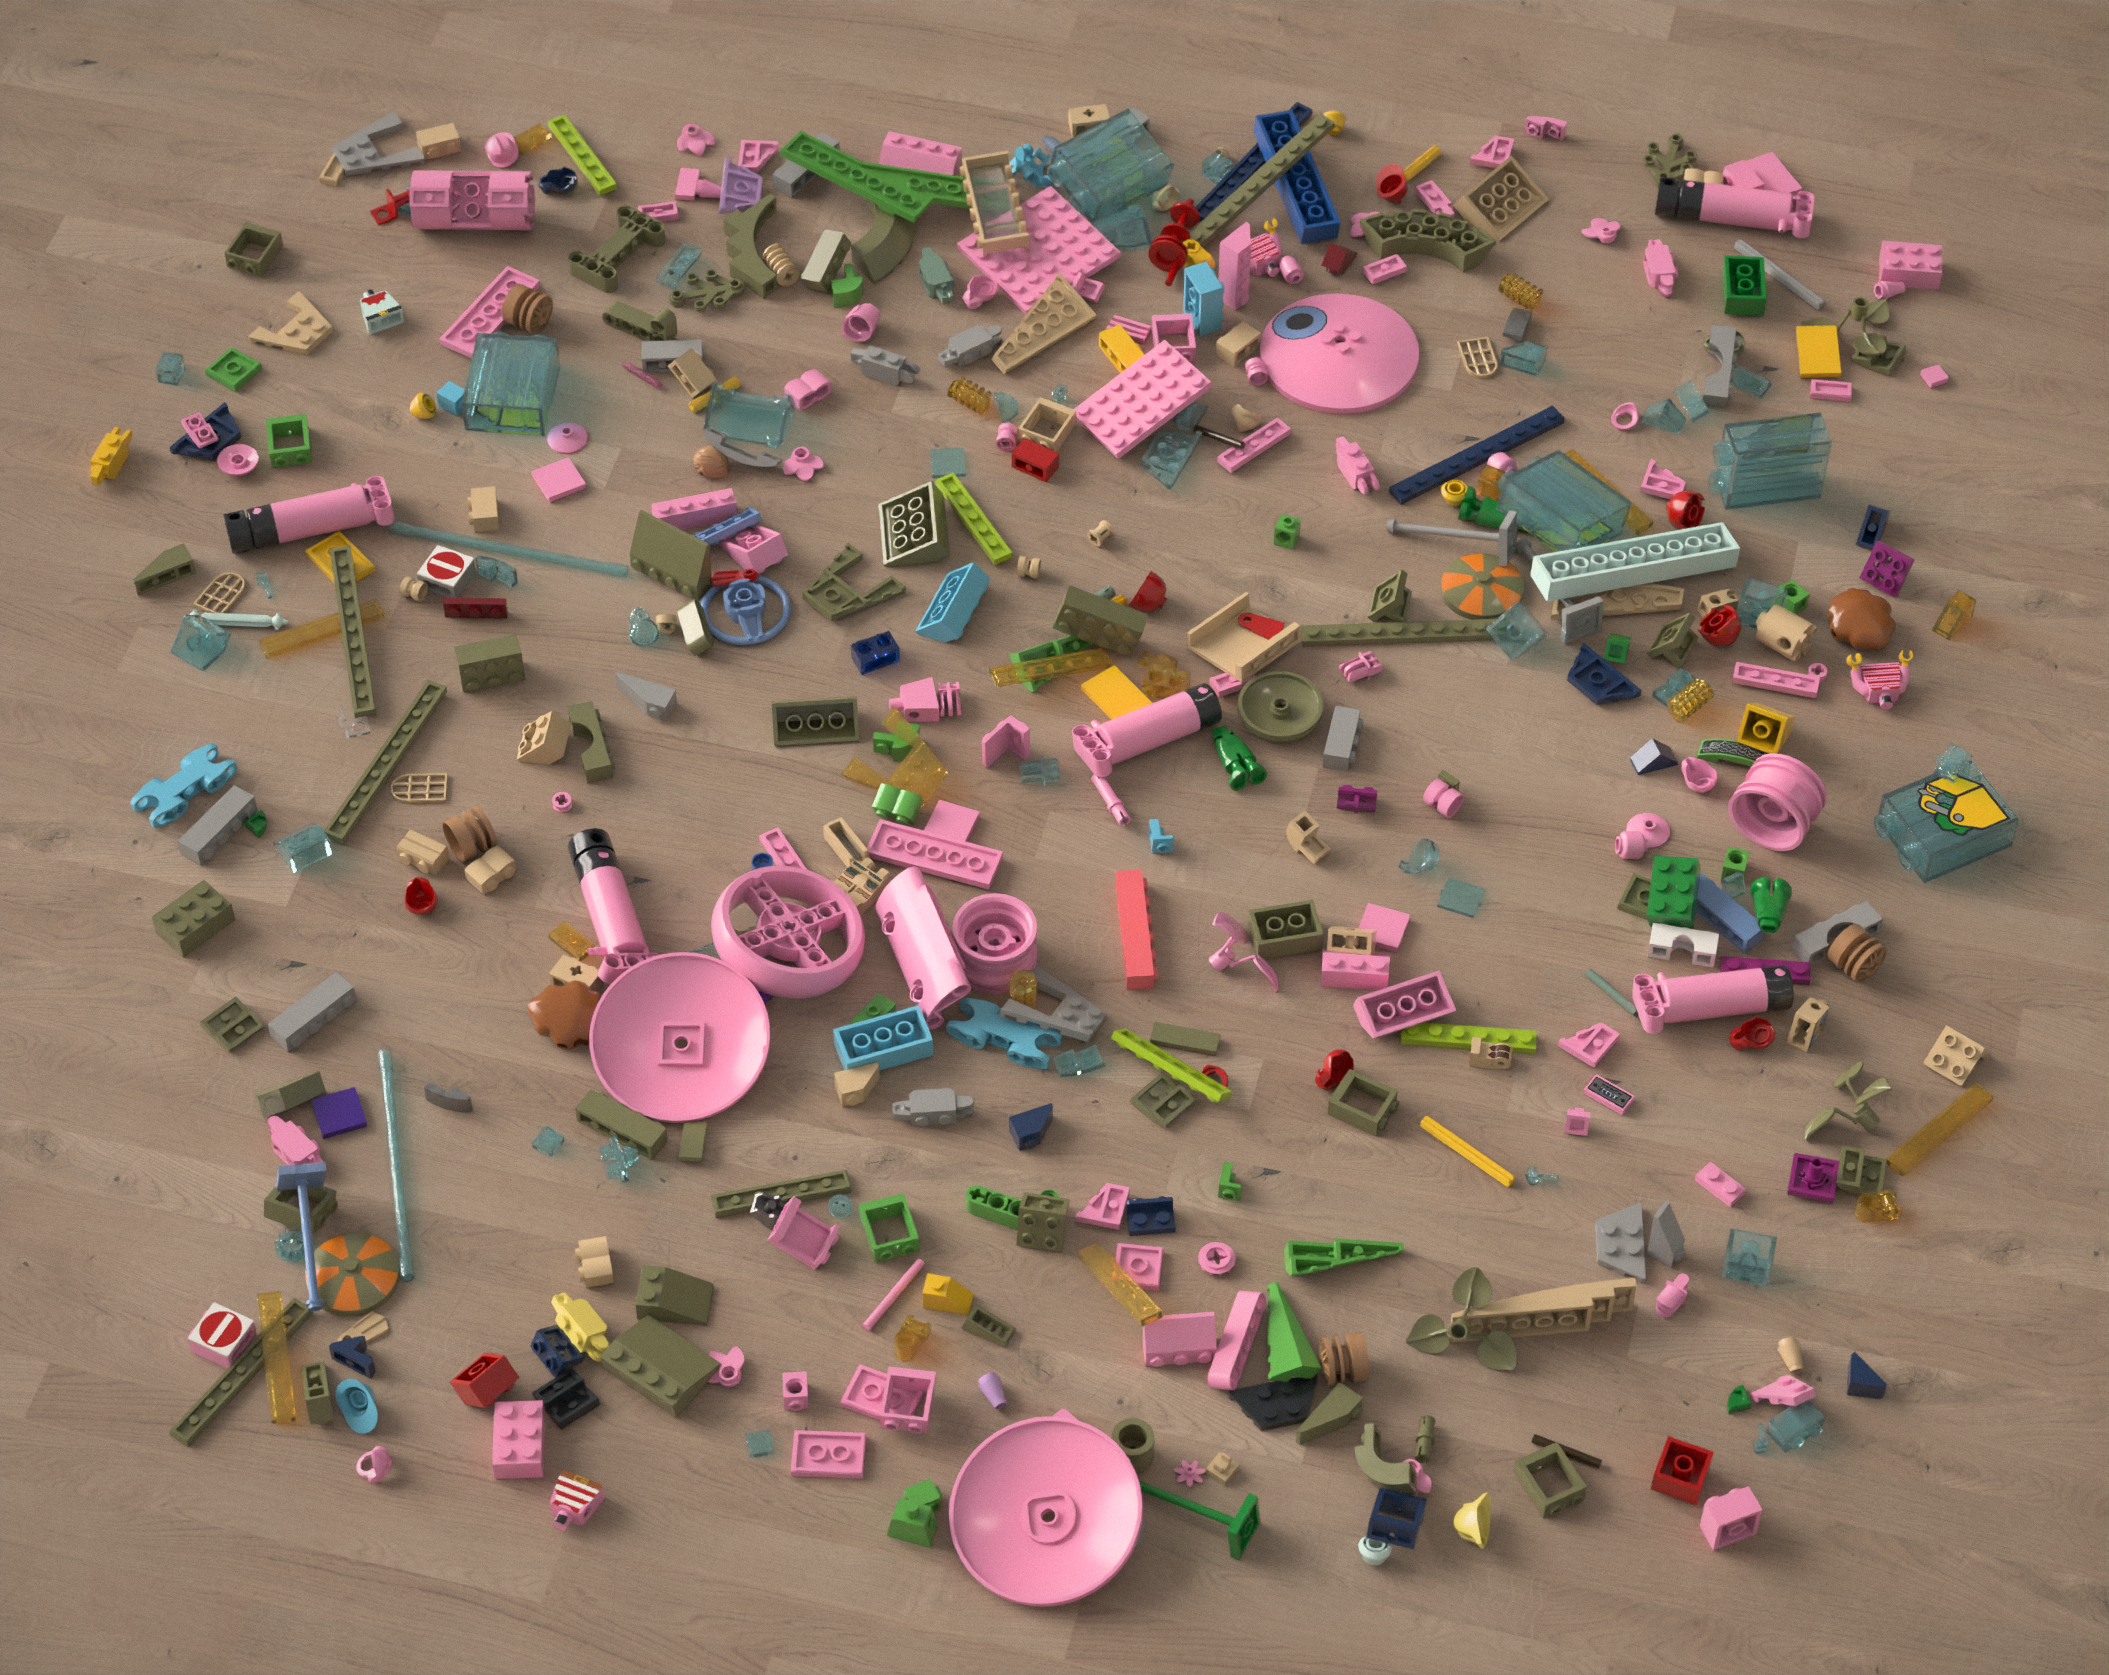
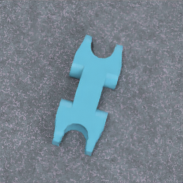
(172, 795)
(988, 1027)

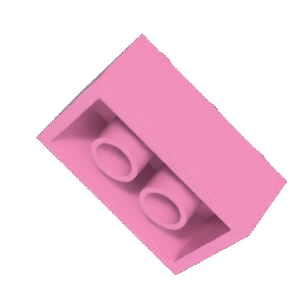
(1911, 263)
(518, 1439)

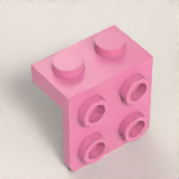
(1007, 735)

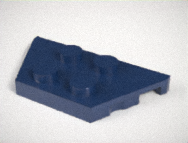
(224, 428)
(1599, 679)

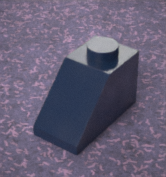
(1873, 526)
(1030, 1126)

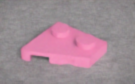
(1494, 152)
(756, 153)
(1661, 482)
(1590, 1044)
(1106, 1207)
(1785, 1391)

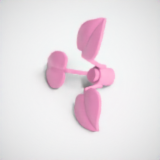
(1225, 955)

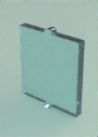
(947, 461)
(1461, 897)

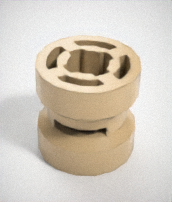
(1029, 567)
(412, 588)

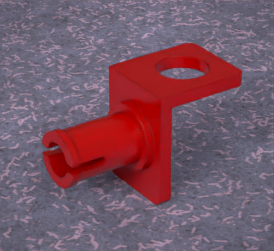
(391, 207)

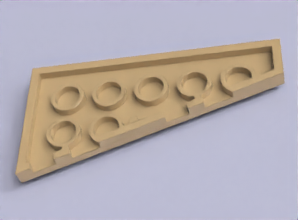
(1047, 322)
(1630, 600)

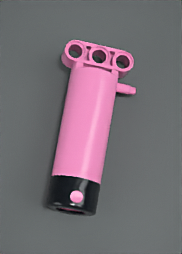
(1146, 728)
(1711, 995)

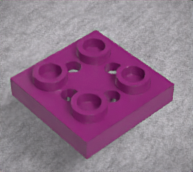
(1898, 564)
(1814, 1174)

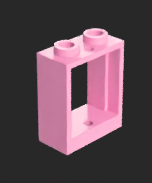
(1182, 324)
(911, 1380)

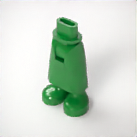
(1486, 510)
(1237, 759)
(1769, 908)

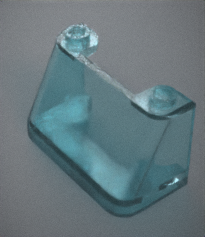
(750, 416)

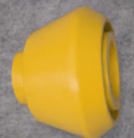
(1338, 119)
(423, 406)
(1454, 492)

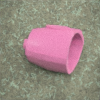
(862, 320)

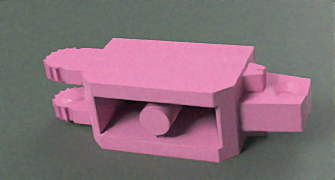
(1660, 267)
(1355, 466)
(292, 1143)

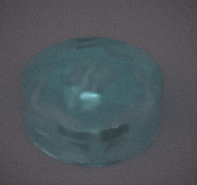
(1059, 394)

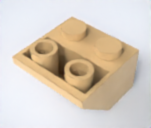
(544, 739)

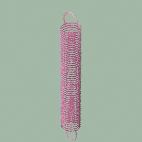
(643, 374)

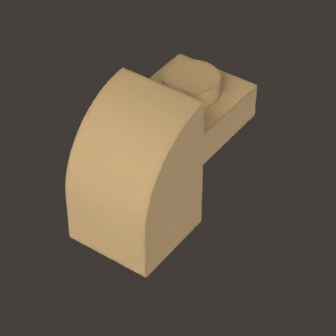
(1303, 837)

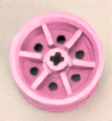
(1777, 802)
(987, 939)

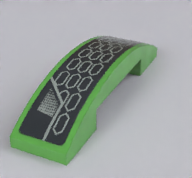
(1729, 750)

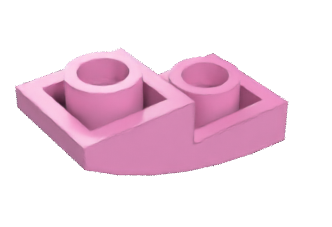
(1541, 126)
(199, 430)

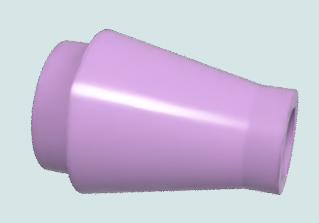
(992, 1388)

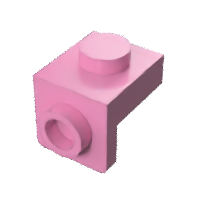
(1088, 288)

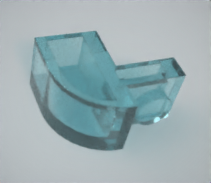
(1952, 763)

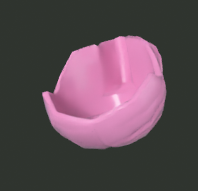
(980, 290)
(1698, 774)

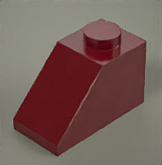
(1338, 259)

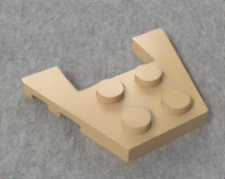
(301, 333)

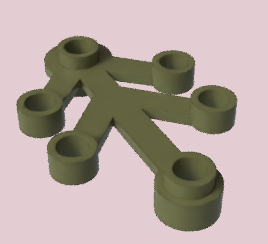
(1675, 144)
(730, 288)

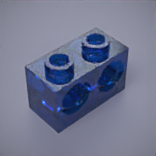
(875, 652)

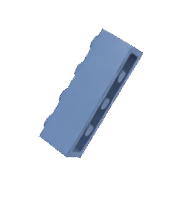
(1727, 916)

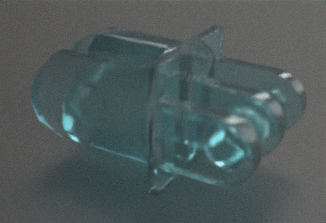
(1040, 770)

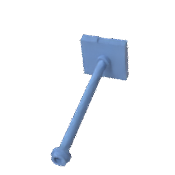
(301, 1178)

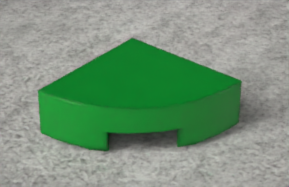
(257, 823)
(1738, 1400)

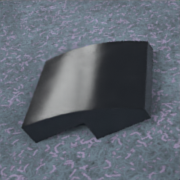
(566, 1398)

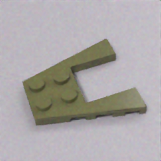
(836, 598)

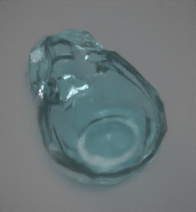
(642, 629)

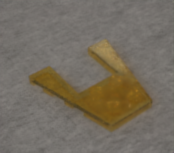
(917, 773)

